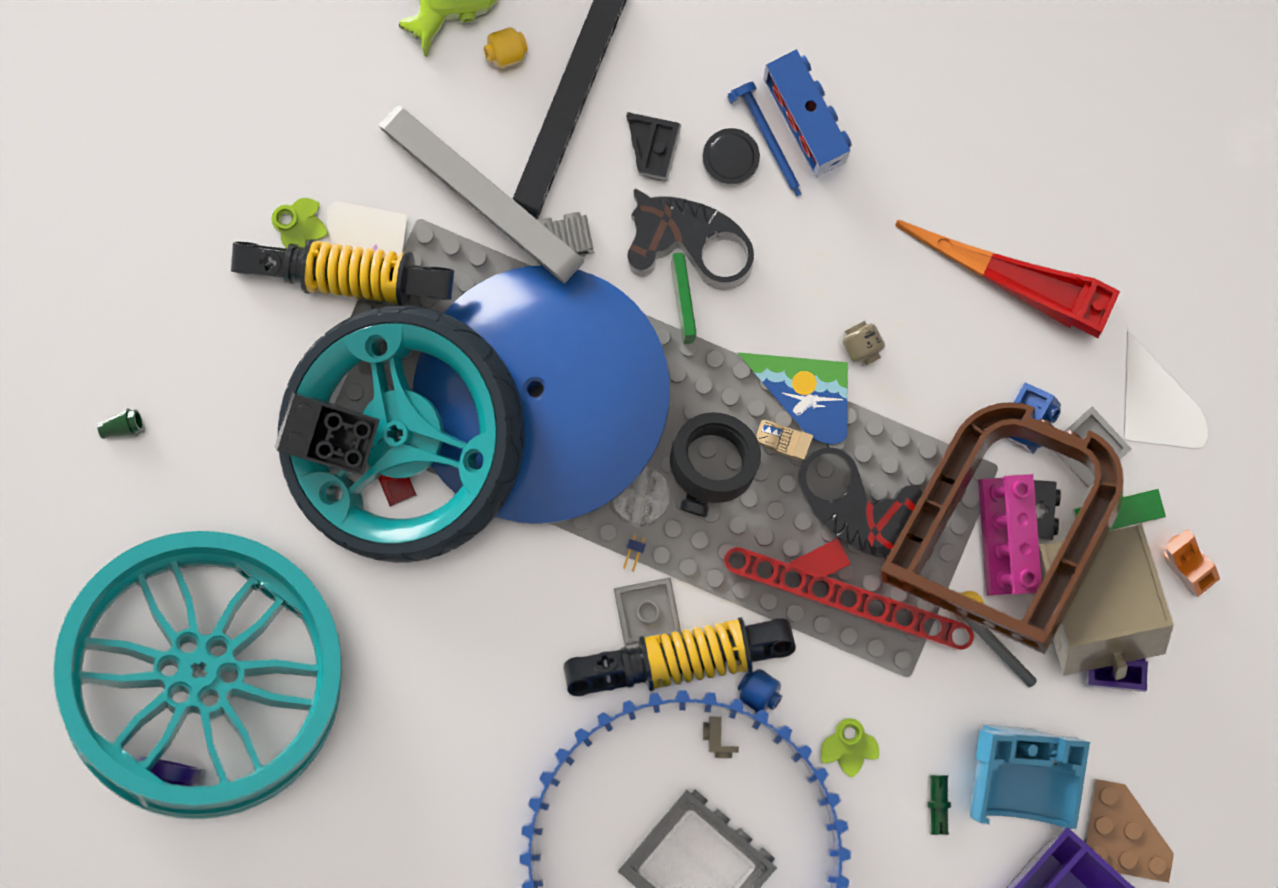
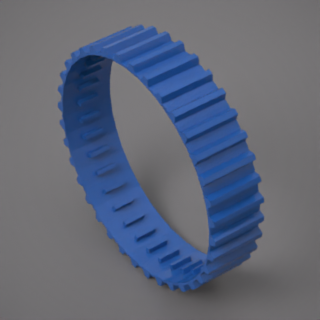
(782, 733)

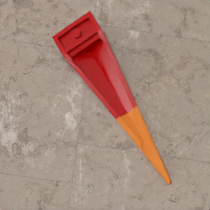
(1059, 294)

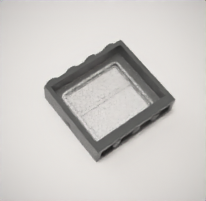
(696, 851)

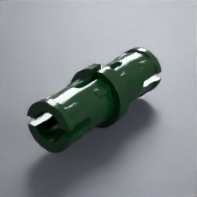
(939, 804)

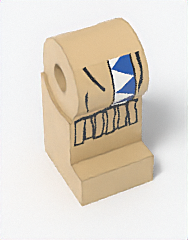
(783, 440)

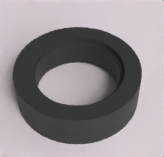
(719, 425)

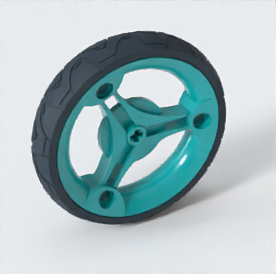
(499, 437)

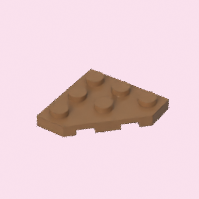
(1125, 834)

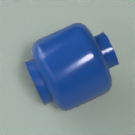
(760, 690)

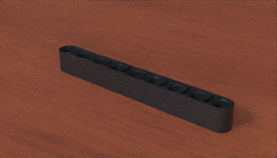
(567, 105)

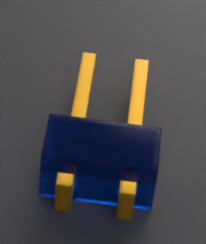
(636, 546)

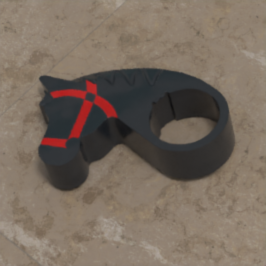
(855, 520)

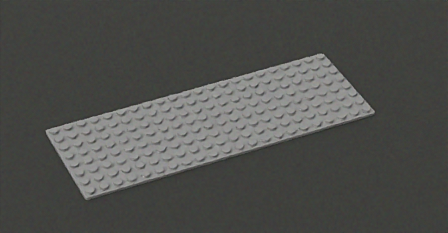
(772, 512)

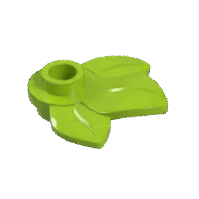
(303, 223)
(851, 751)

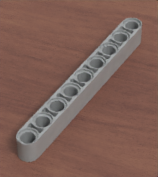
(481, 194)

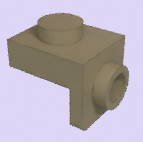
(712, 733)

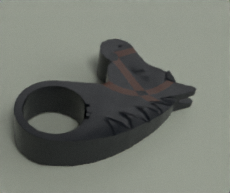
(680, 223)

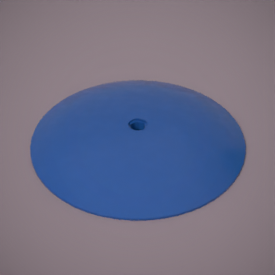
(599, 399)

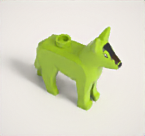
(434, 14)

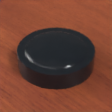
(731, 157)

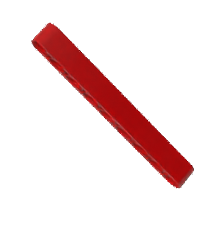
(862, 596)

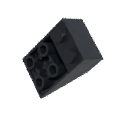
(326, 433)

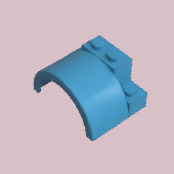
(1022, 781)

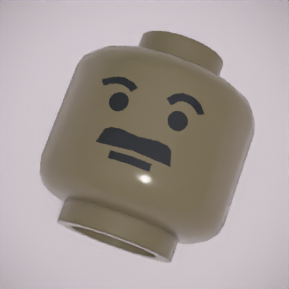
(863, 343)

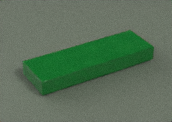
(683, 298)
(1137, 509)

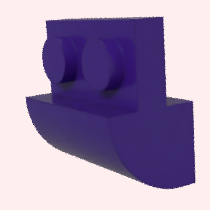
(1133, 681)

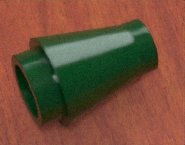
(123, 424)

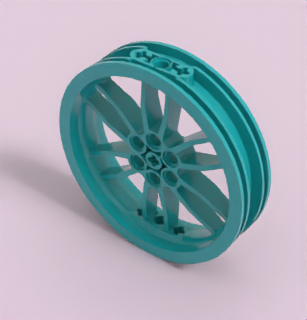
(264, 571)

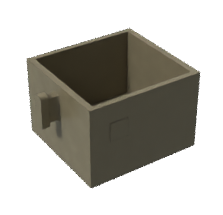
(1117, 610)

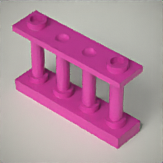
(1010, 535)

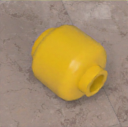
(505, 47)

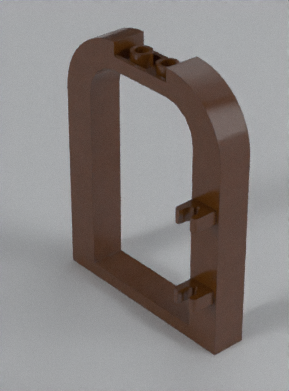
(948, 487)

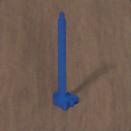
(745, 91)

